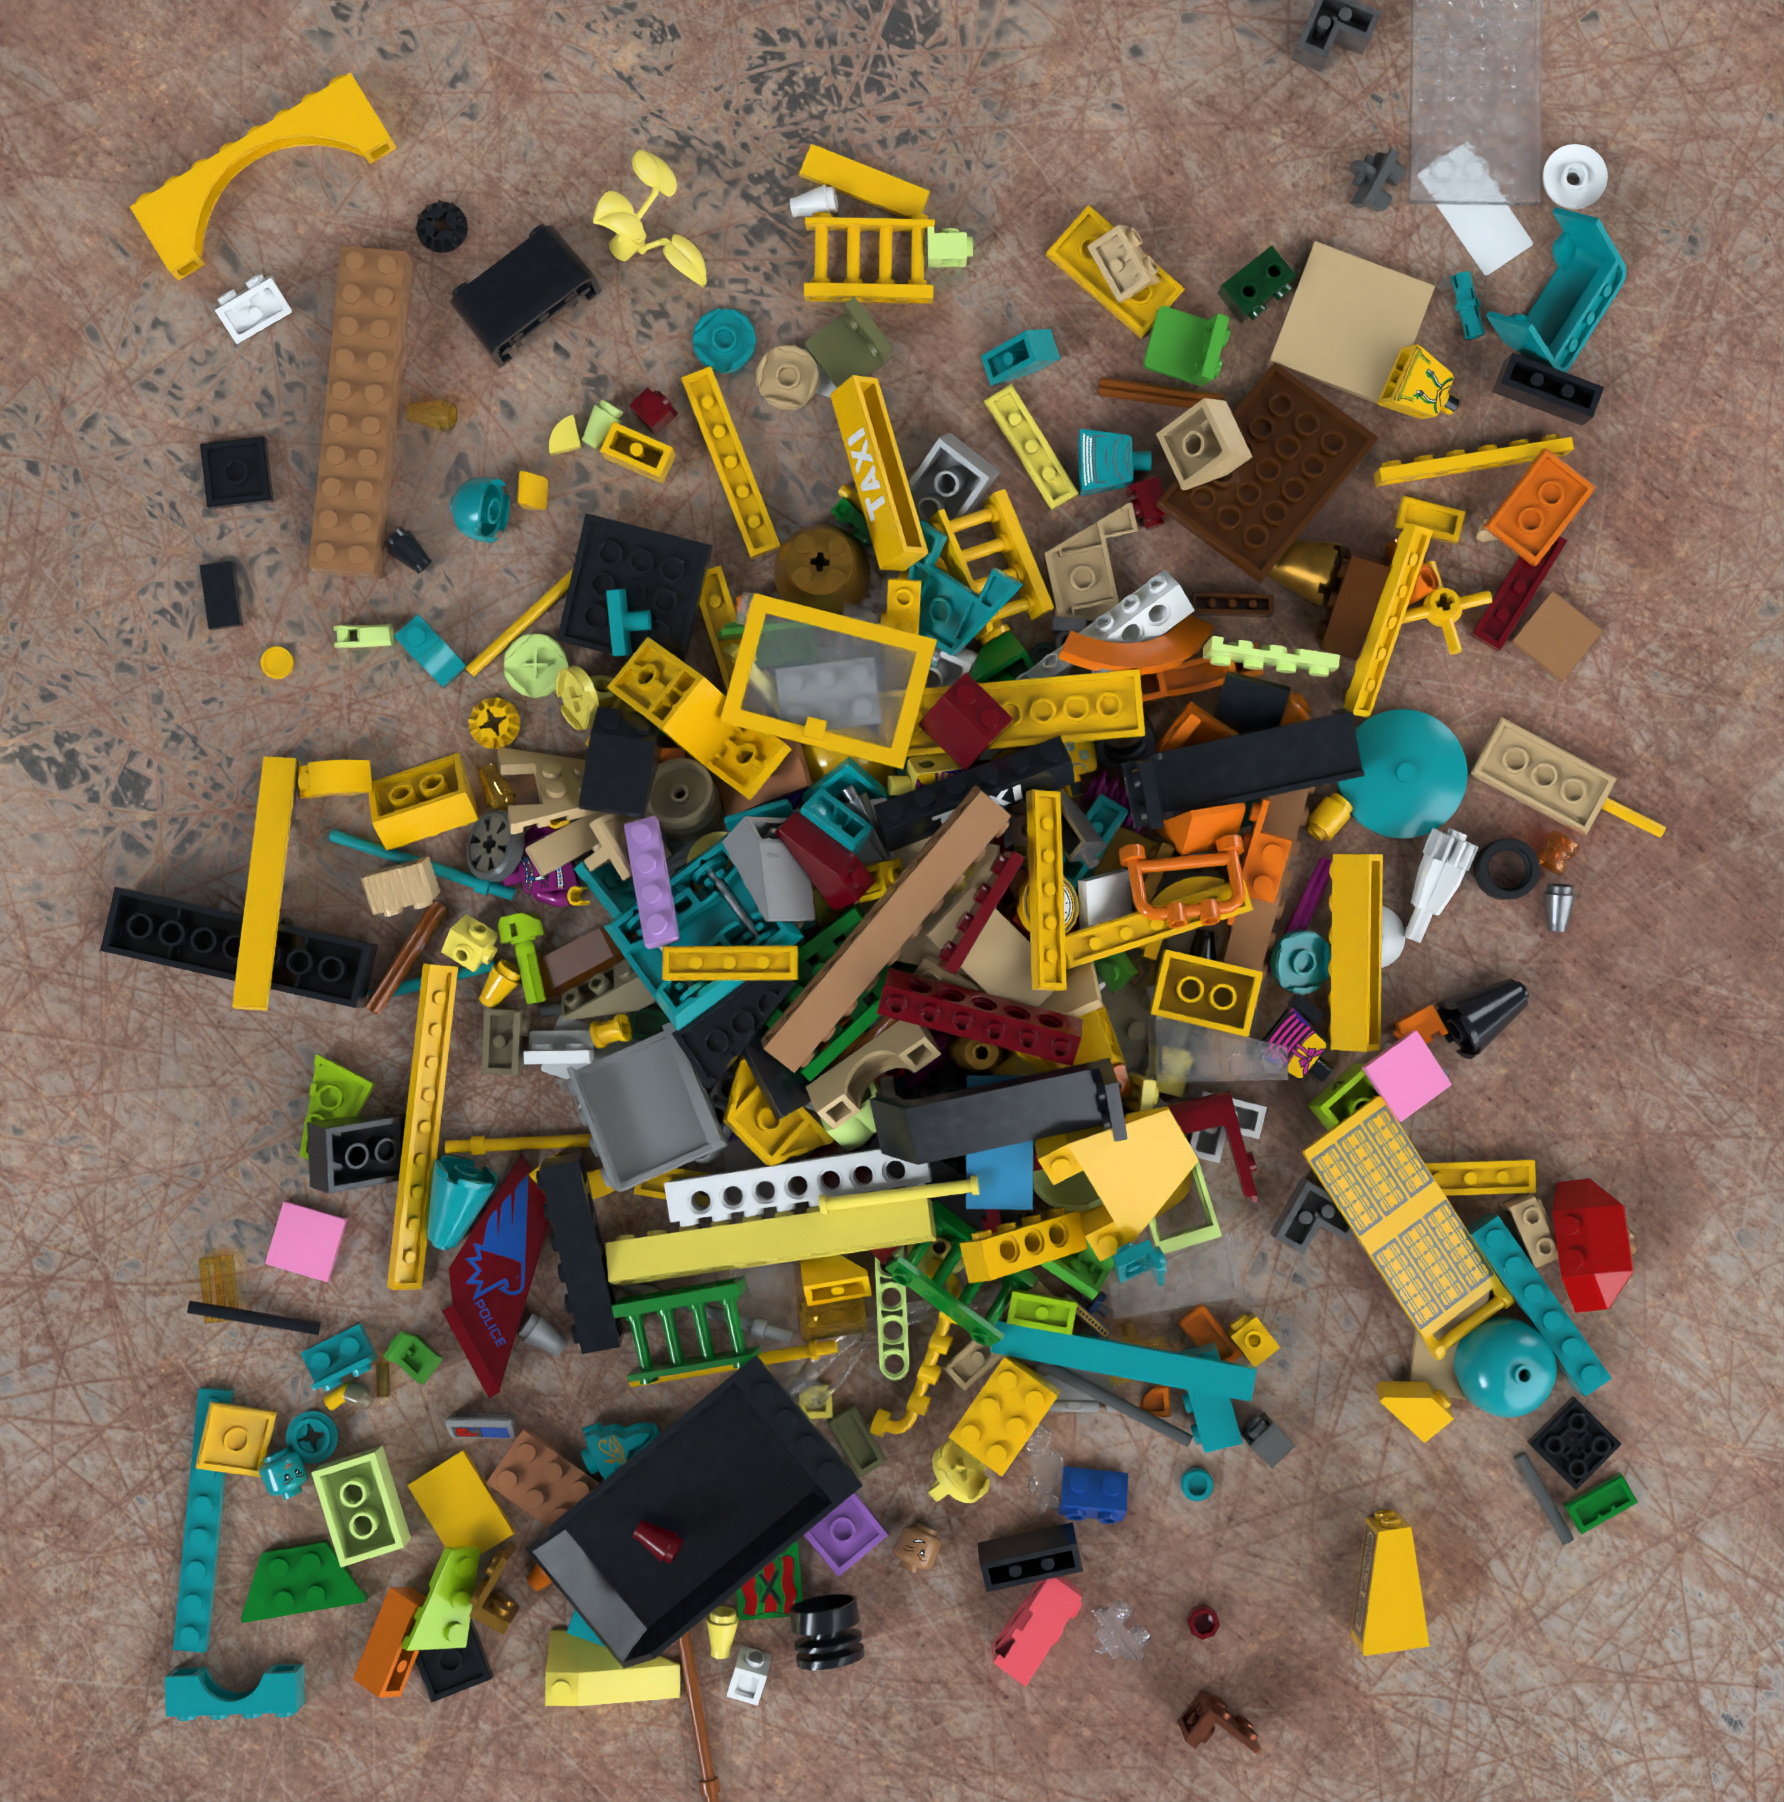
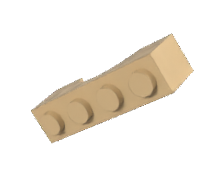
(840, 1090)

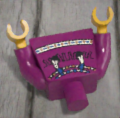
(555, 889)

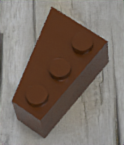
(1352, 603)

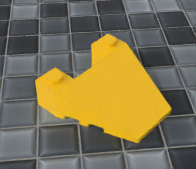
(1128, 1175)

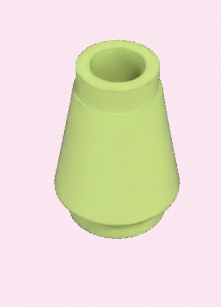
(600, 423)

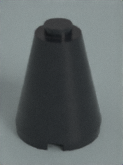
(1481, 1014)

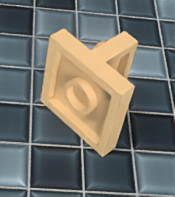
(613, 844)

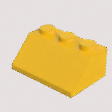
(422, 802)

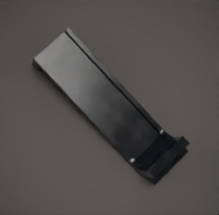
(1242, 767)
(998, 1113)

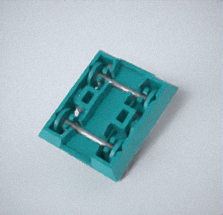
(703, 919)

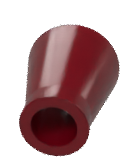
(659, 1541)

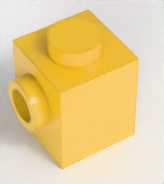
(1252, 1338)

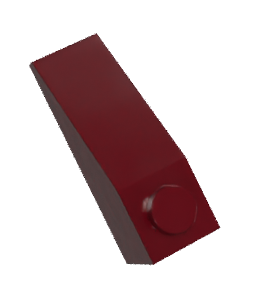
(826, 862)

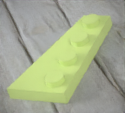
(1271, 655)

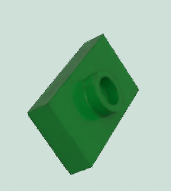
(1600, 1503)

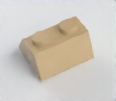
(1204, 443)

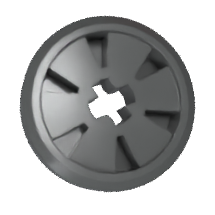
(492, 849)

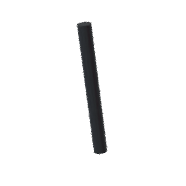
(253, 1317)

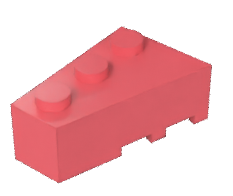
(1035, 1627)

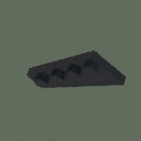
(730, 1025)

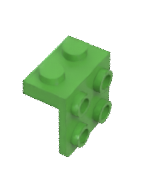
(1186, 345)

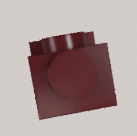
(653, 410)
(1145, 500)

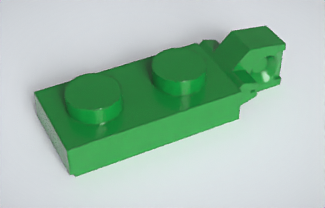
(848, 515)

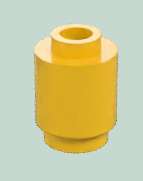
(1329, 817)

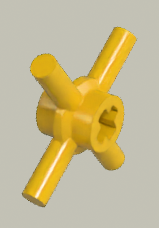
(1446, 619)

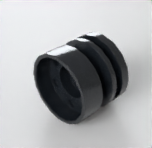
(827, 1631)

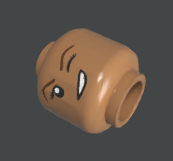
(917, 1547)

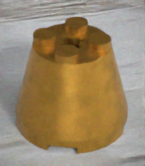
(841, 581)

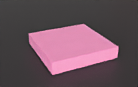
(1406, 1075)
(306, 1241)

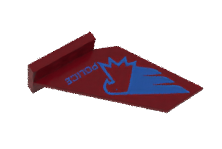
(495, 1275)

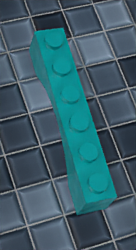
(1539, 1304)

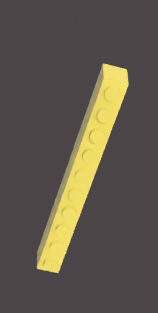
(767, 1241)

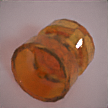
(1557, 852)

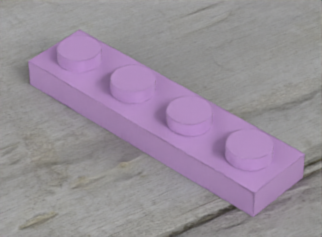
(651, 882)

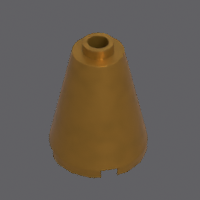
(1308, 569)
(962, 1056)

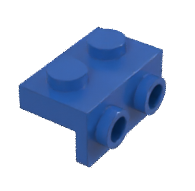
(1093, 1495)

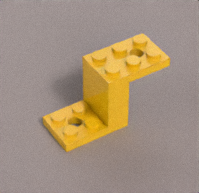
(690, 714)

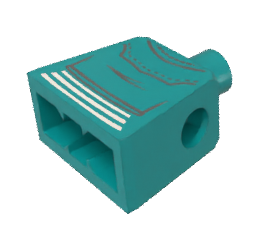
(1107, 461)

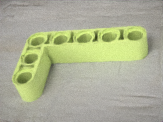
(888, 1315)

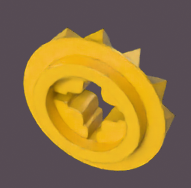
(508, 727)

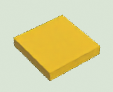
(235, 1439)

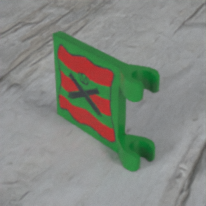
(772, 1589)

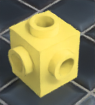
(470, 943)

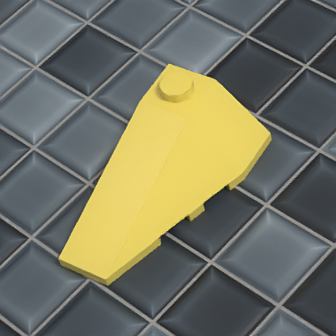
(590, 1675)

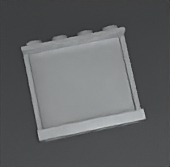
(645, 1111)

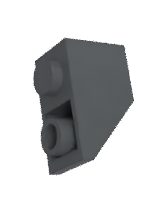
(1266, 1439)

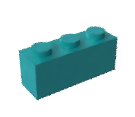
(1214, 1414)

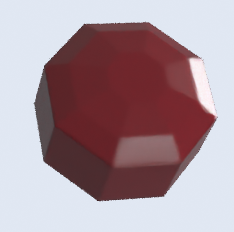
(1203, 1621)

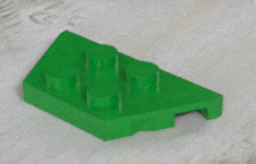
(299, 1582)

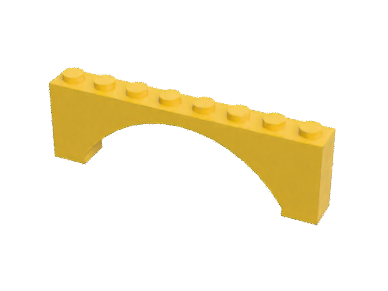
(180, 210)

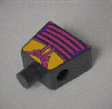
(1303, 1045)

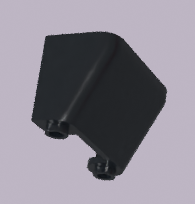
(523, 291)

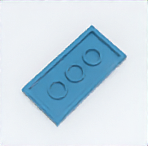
(1002, 1172)

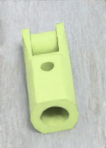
(367, 635)

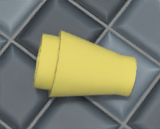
(721, 1629)

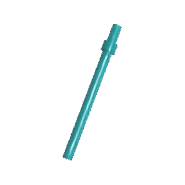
(480, 886)

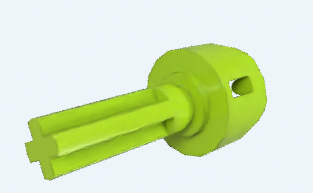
(520, 931)

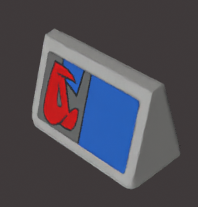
(482, 1425)

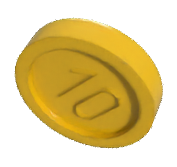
(277, 662)

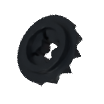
(445, 240)

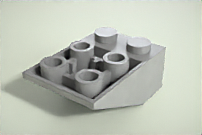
(770, 870)

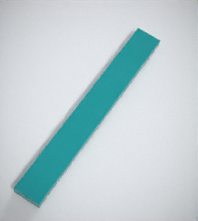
(1127, 1361)

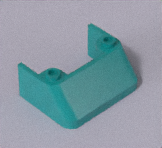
(1573, 299)

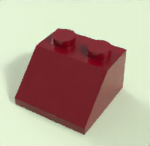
(965, 721)

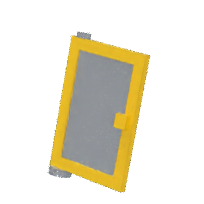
(828, 679)

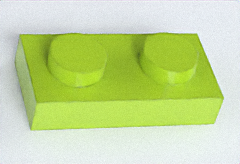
(1042, 1312)

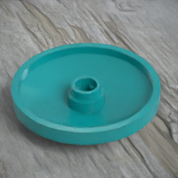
(1410, 772)

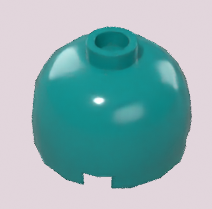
(481, 508)

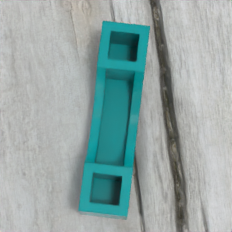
(195, 1693)

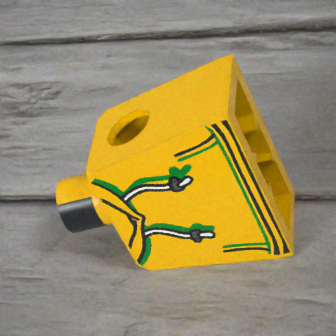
(1418, 385)

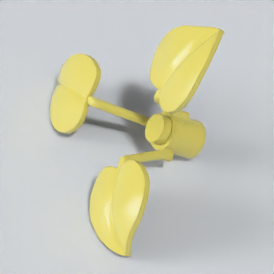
(618, 215)

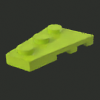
(334, 1094)
(446, 1611)

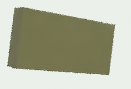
(856, 1440)

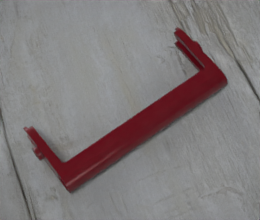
(1191, 1116)

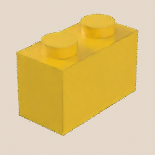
(638, 453)

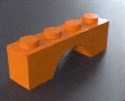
(1189, 678)

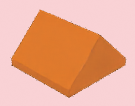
(1201, 828)

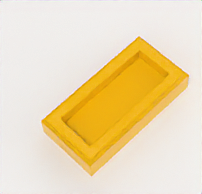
(1442, 520)

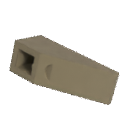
(606, 994)

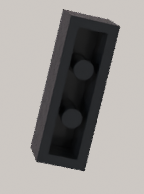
(1548, 389)
(1029, 1557)

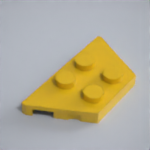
(757, 1127)

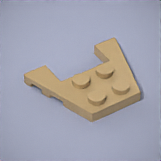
(1081, 568)
(558, 786)

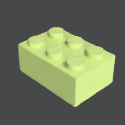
(361, 1506)

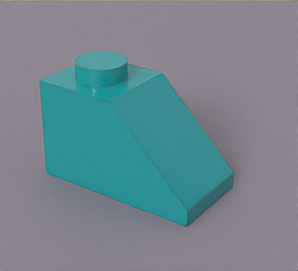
(1020, 356)

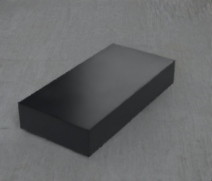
(221, 595)

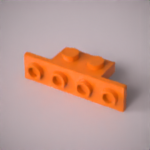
(1262, 857)

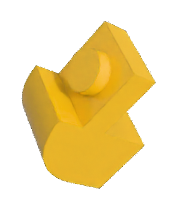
(334, 778)

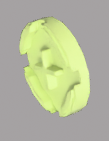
(534, 664)

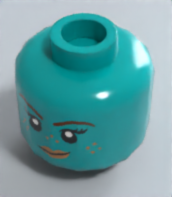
(283, 1473)

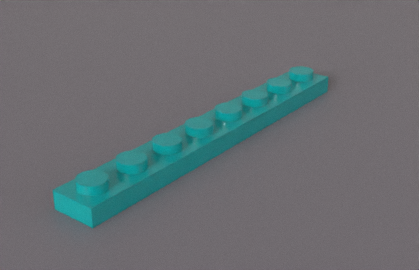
(200, 1539)

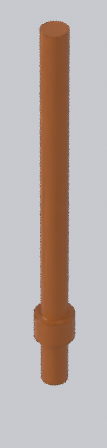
(709, 1783)

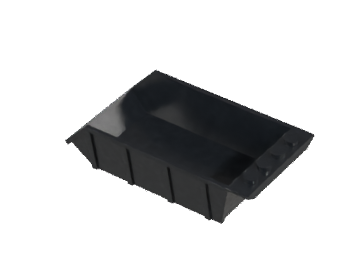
(729, 1476)

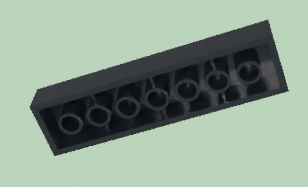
(209, 944)

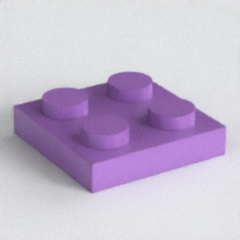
(846, 1534)

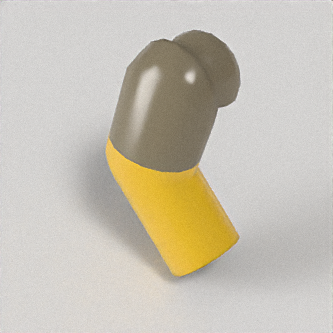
(351, 1393)

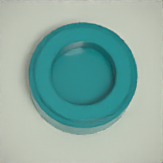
(1196, 1484)

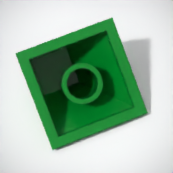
(1001, 660)

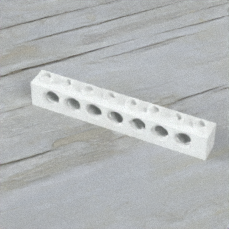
(1135, 619)
(681, 1192)

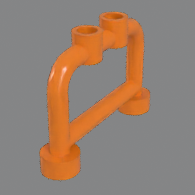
(1176, 913)

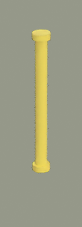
(899, 1194)

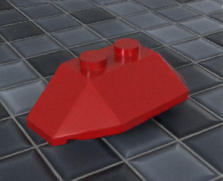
(1591, 1244)

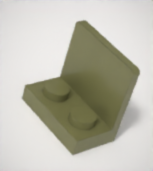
(850, 345)

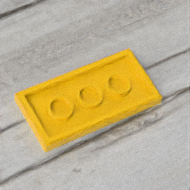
(1074, 258)

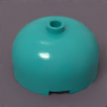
(1490, 1363)

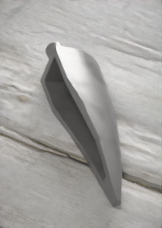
(1079, 836)

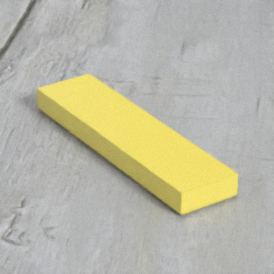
(1031, 447)

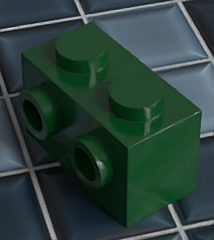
(1257, 285)

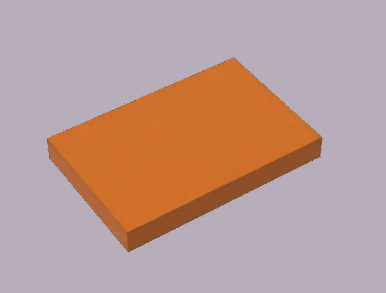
(1539, 507)

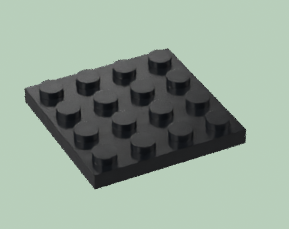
(655, 569)

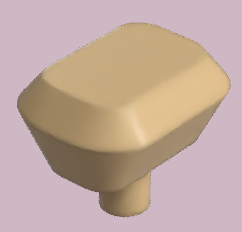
(1483, 535)

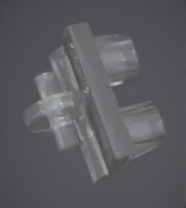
(1128, 1642)

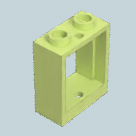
(1195, 1234)

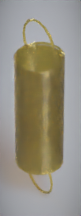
(383, 1384)

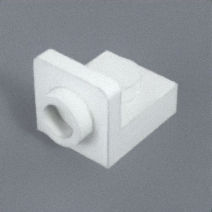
(749, 1675)

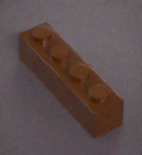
(1232, 604)

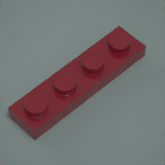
(1513, 598)
(972, 923)

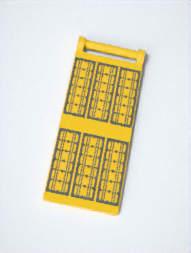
(1405, 1224)

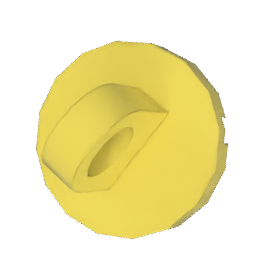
(581, 696)
(957, 1474)

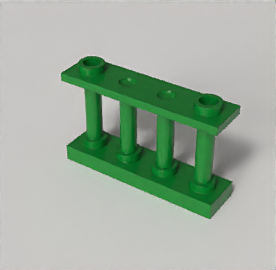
(956, 1232)
(696, 1299)

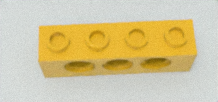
(1023, 1246)

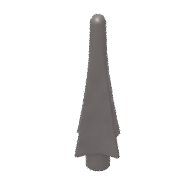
(861, 806)

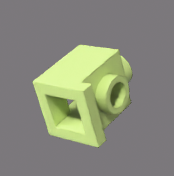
(948, 248)

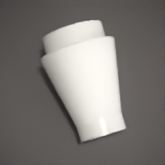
(816, 200)

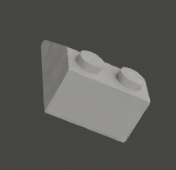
(950, 479)

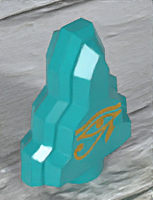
(614, 1445)

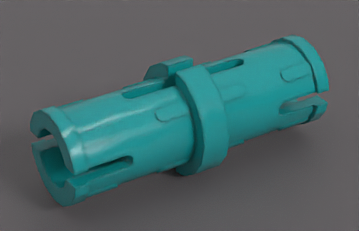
(1467, 305)

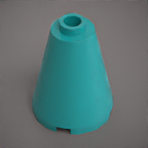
(456, 1199)

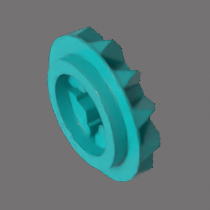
(300, 1427)

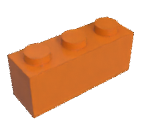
(384, 1662)

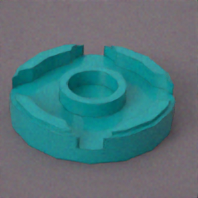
(724, 340)
(1300, 961)

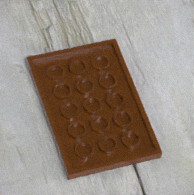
(1298, 462)

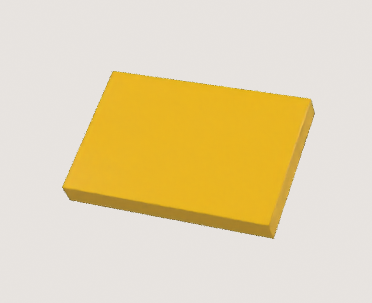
(461, 1505)

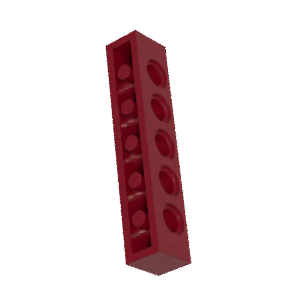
(980, 1016)

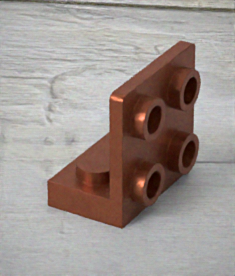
(1202, 1714)

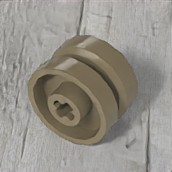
(684, 799)

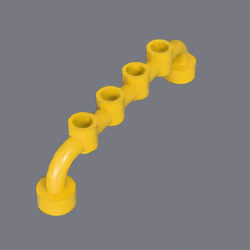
(928, 1372)

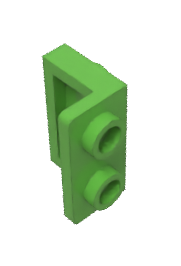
(1082, 1271)

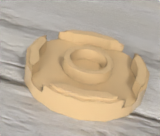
(787, 377)

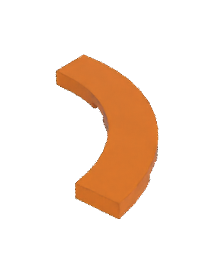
(1148, 656)

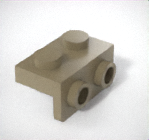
(504, 1041)

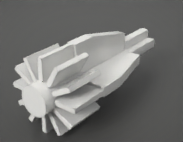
(1438, 877)

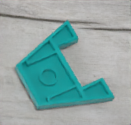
(950, 608)

